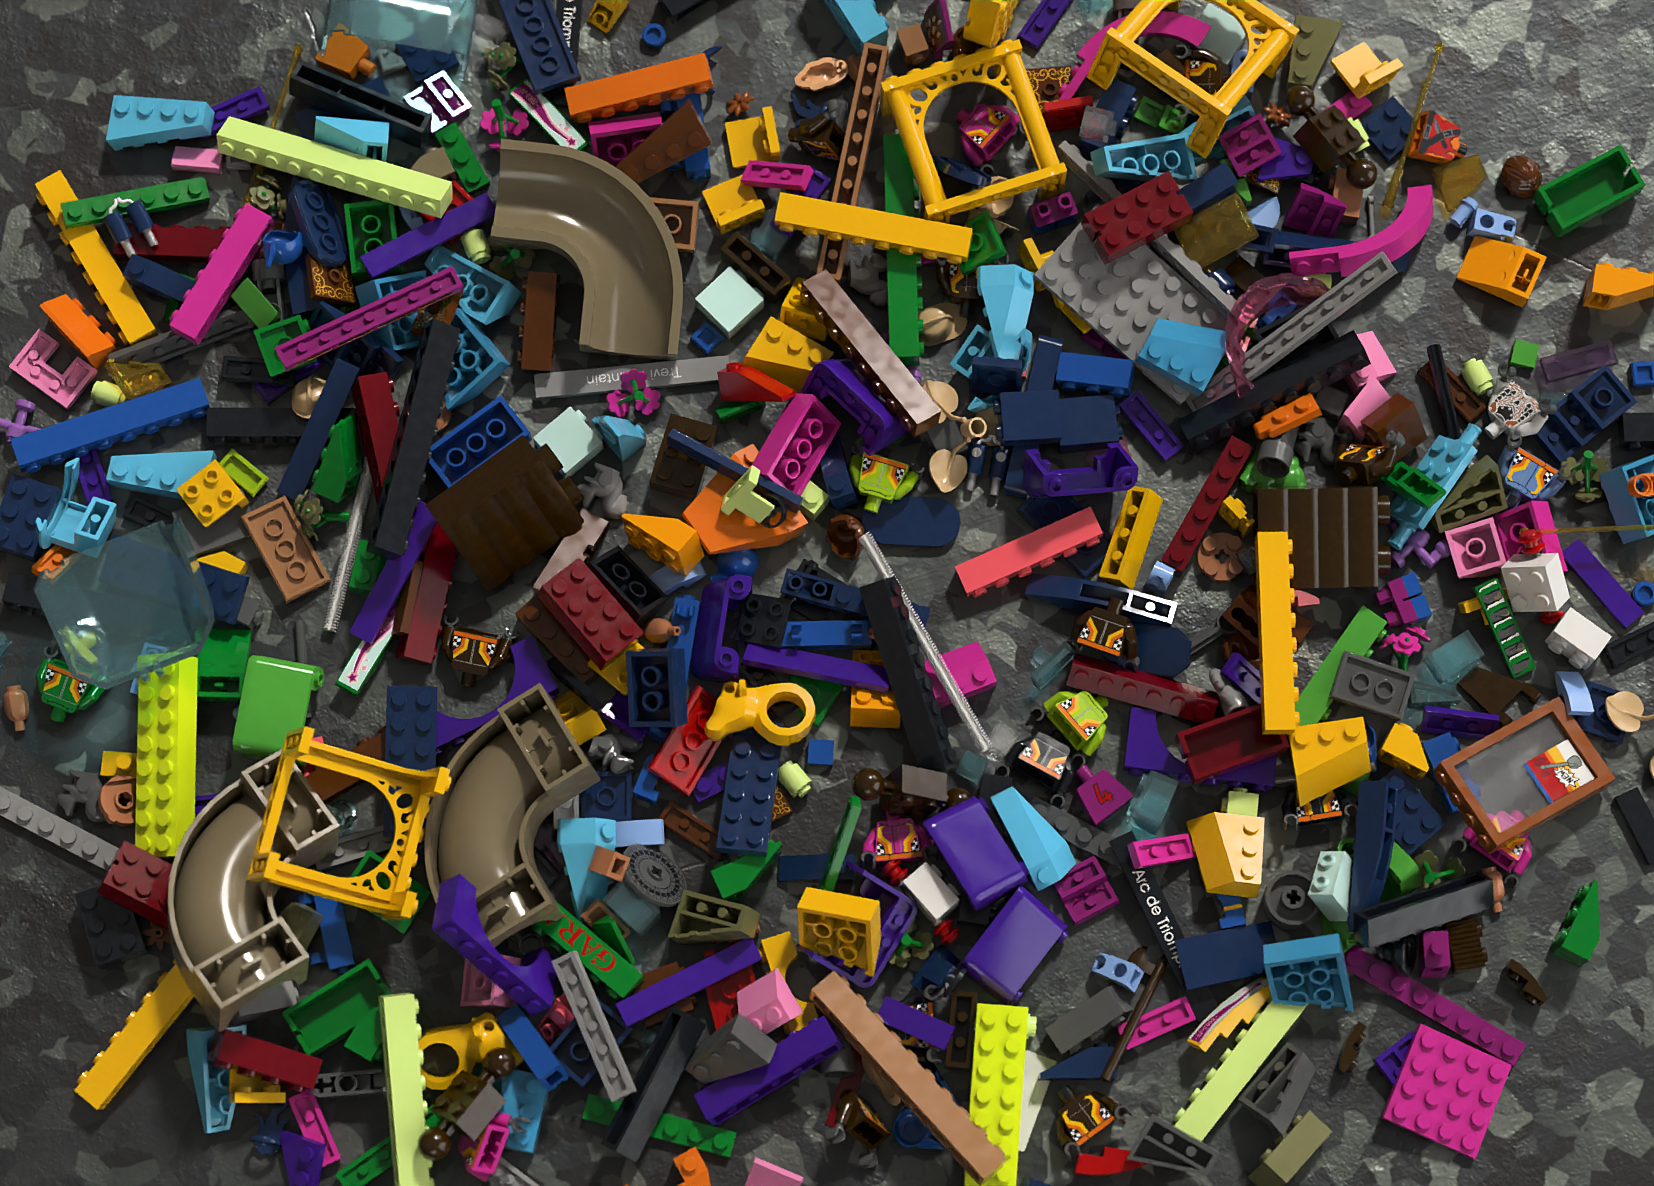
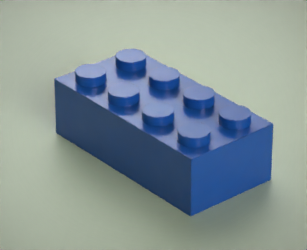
(475, 441)

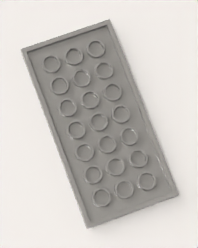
(1125, 297)

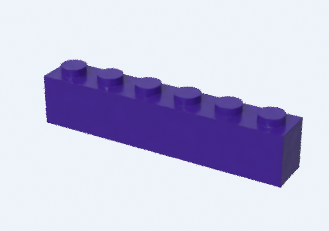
(790, 1059)

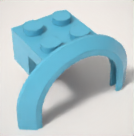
(979, 345)
(75, 524)

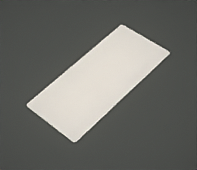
(1032, 1093)

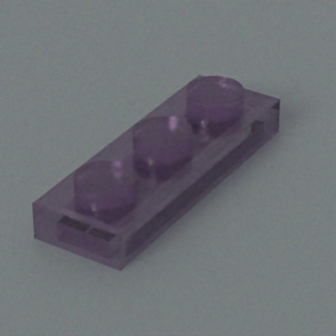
(1578, 361)

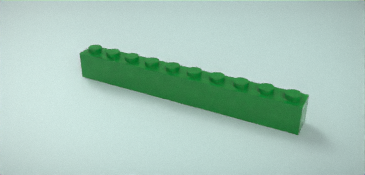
(902, 268)

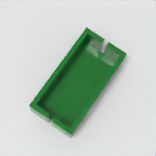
(1588, 191)
(336, 1008)

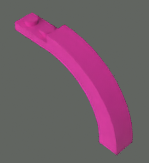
(1166, 24)
(1393, 240)

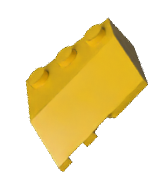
(785, 354)
(1328, 756)
(1229, 852)
(840, 927)

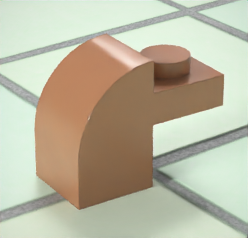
(608, 863)

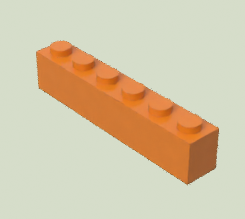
(639, 88)

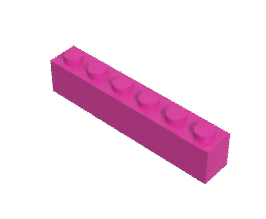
(221, 274)

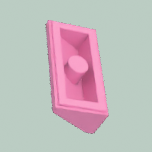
(197, 160)

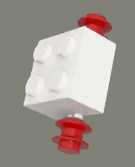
(1536, 579)
(930, 894)

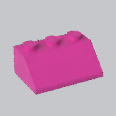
(619, 136)
(1532, 516)
(969, 670)

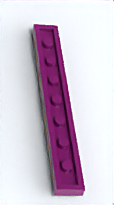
(369, 318)
(1433, 1006)

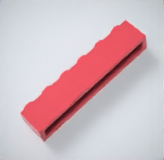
(1029, 552)

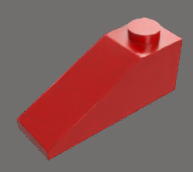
(750, 384)

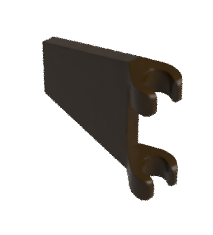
(1495, 691)

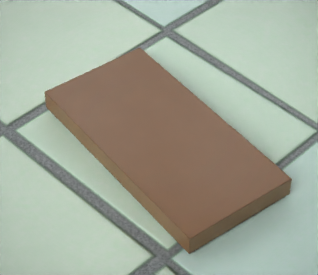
(285, 549)

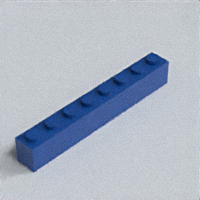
(110, 425)

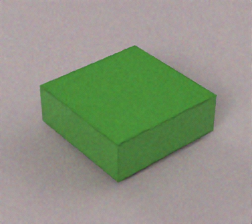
(1524, 354)

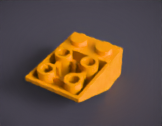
(1501, 269)
(1614, 287)
(665, 541)
(872, 707)

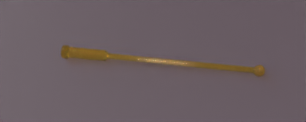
(258, 169)
(1398, 172)
(1591, 529)

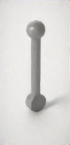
(1370, 200)

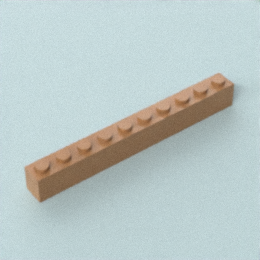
(855, 149)
(907, 1078)

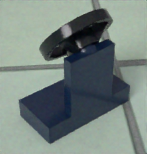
(938, 971)

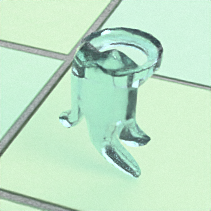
(345, 823)

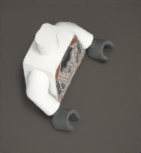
(1514, 409)

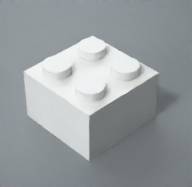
(1577, 639)

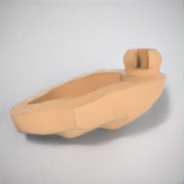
(822, 74)

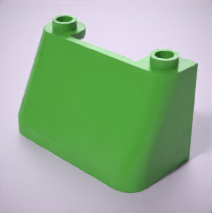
(272, 704)

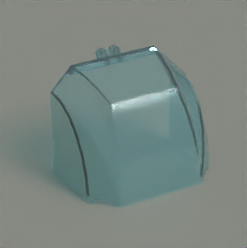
(415, 23)
(128, 605)

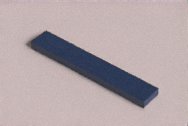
(317, 429)
(730, 468)

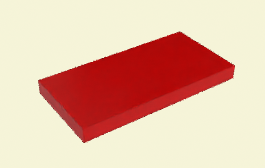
(686, 747)

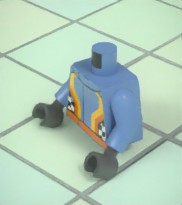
(1527, 476)

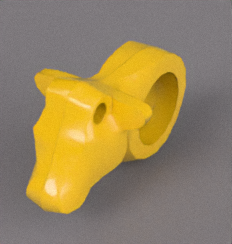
(748, 707)
(471, 1044)

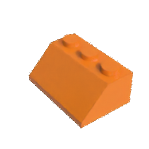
(79, 329)

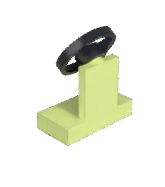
(750, 503)

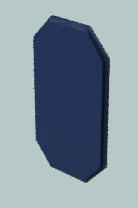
(1160, 650)

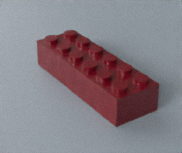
(377, 423)

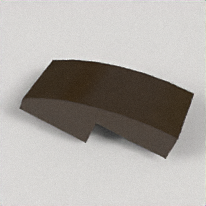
(1243, 273)
(1531, 989)
(1347, 1057)

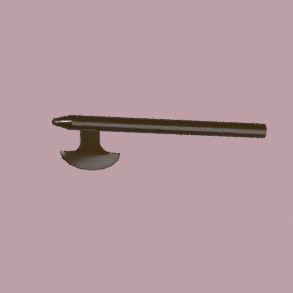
(1155, 973)

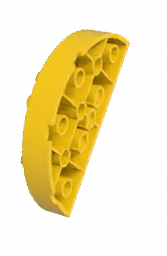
(988, 21)

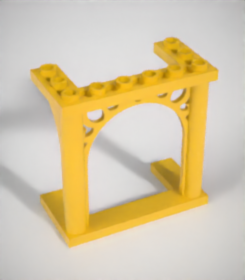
(1007, 62)
(1214, 111)
(392, 903)

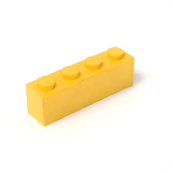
(1131, 537)

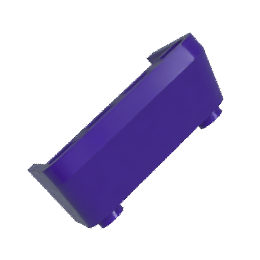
(895, 917)

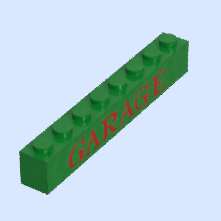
(597, 957)

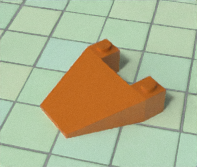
(737, 531)

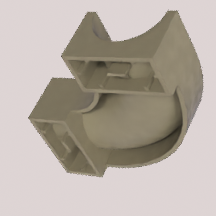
(608, 232)
(496, 801)
(226, 925)

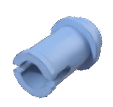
(1463, 212)

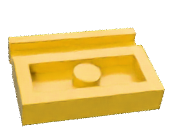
(1234, 514)

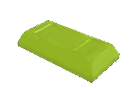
(243, 472)

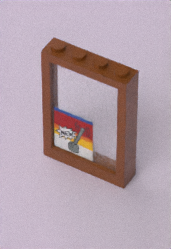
(1523, 775)

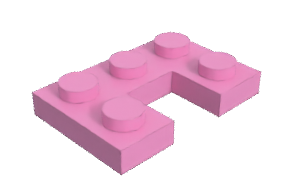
(32, 367)

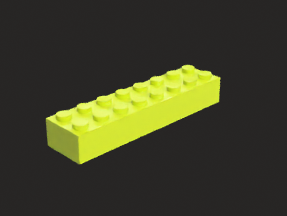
(166, 758)
(998, 1083)

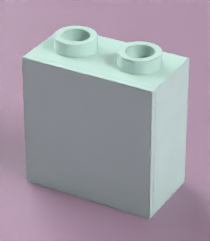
(1224, 35)
(730, 302)
(571, 440)
(1332, 884)

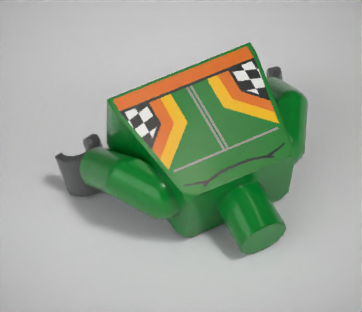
(63, 689)

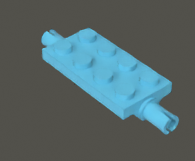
(1444, 466)

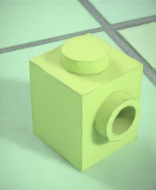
(813, 500)
(1240, 802)

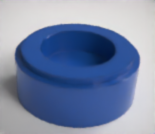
(653, 36)
(1643, 594)

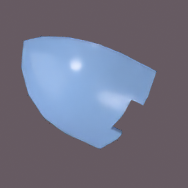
(1265, 212)

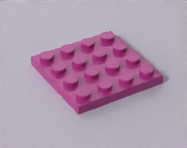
(1446, 1091)

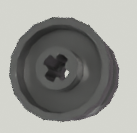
(1278, 906)

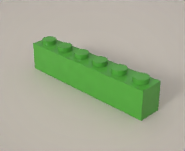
(1357, 639)

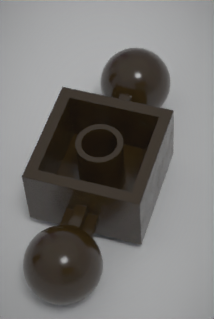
(1329, 138)
(908, 791)
(467, 1104)

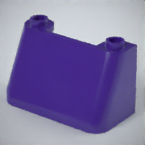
(856, 395)
(1110, 473)
(709, 658)
(976, 853)
(1013, 947)

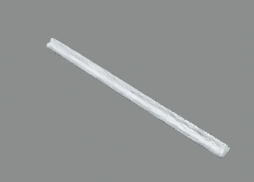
(349, 546)
(930, 652)

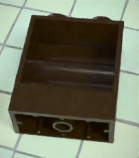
(508, 510)
(1329, 530)

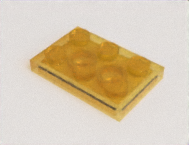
(1216, 231)

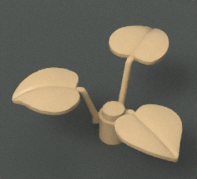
(945, 466)
(1625, 713)

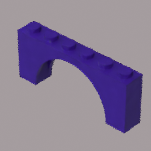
(529, 671)
(1147, 752)
(460, 926)

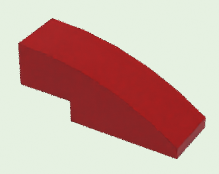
(1111, 1162)

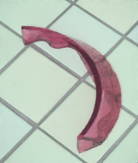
(1258, 299)

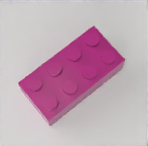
(797, 443)

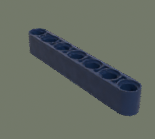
(1040, 379)

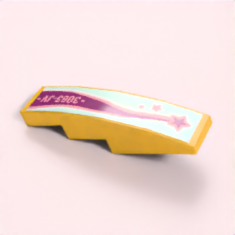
(1239, 1007)

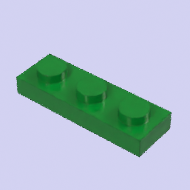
(462, 159)

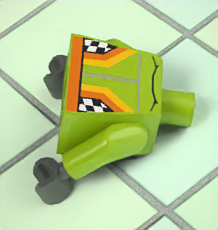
(881, 478)
(1077, 718)

